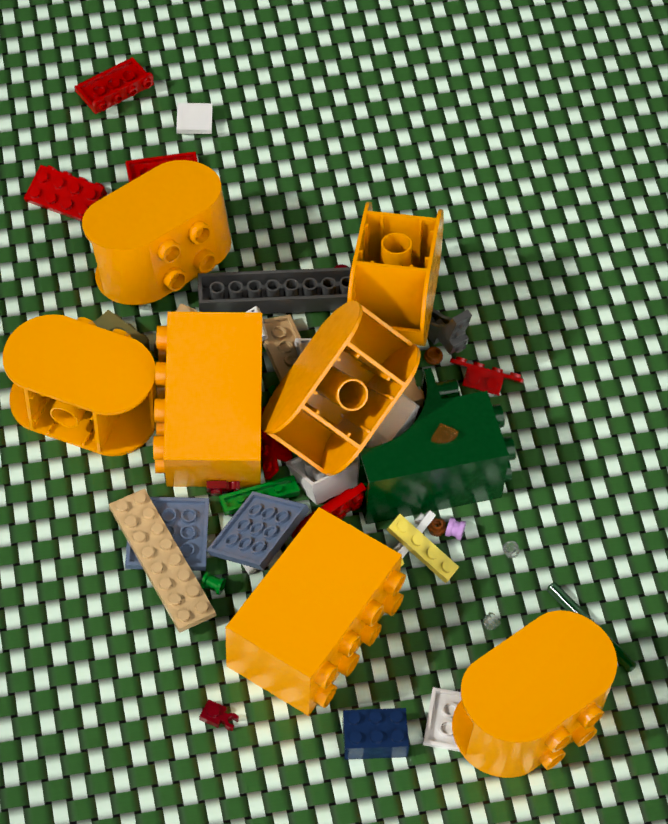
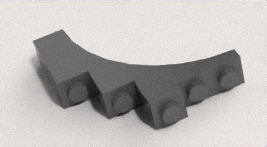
(449, 330)

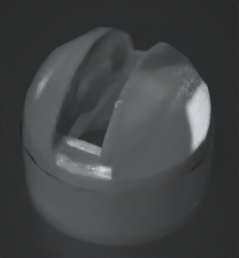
(511, 549)
(491, 621)

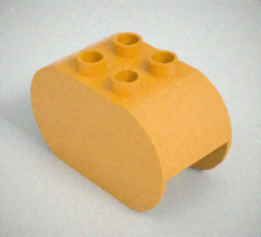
(158, 232)
(398, 269)
(81, 384)
(340, 388)
(535, 695)

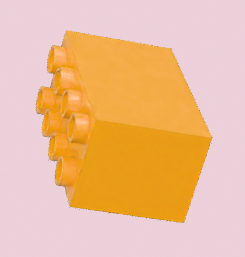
(209, 398)
(315, 612)

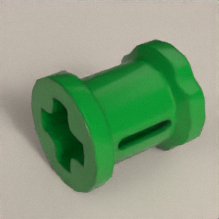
(213, 583)

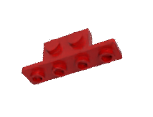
(483, 378)
(270, 452)

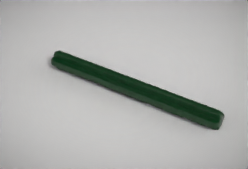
(570, 605)

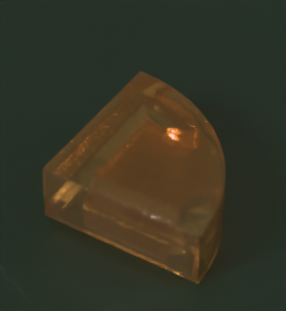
(444, 434)

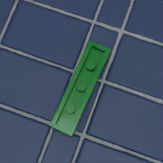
(280, 488)

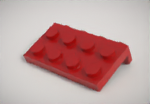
(114, 85)
(140, 166)
(63, 192)
(340, 505)

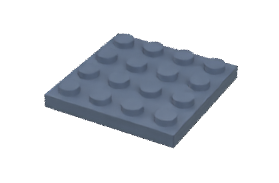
(188, 526)
(258, 530)

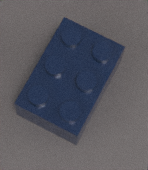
(375, 733)

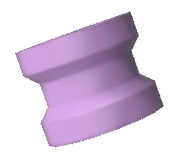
(455, 528)

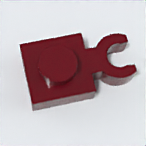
(216, 488)
(216, 714)

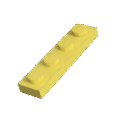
(422, 548)

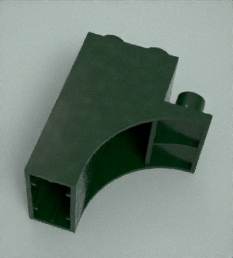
(421, 475)

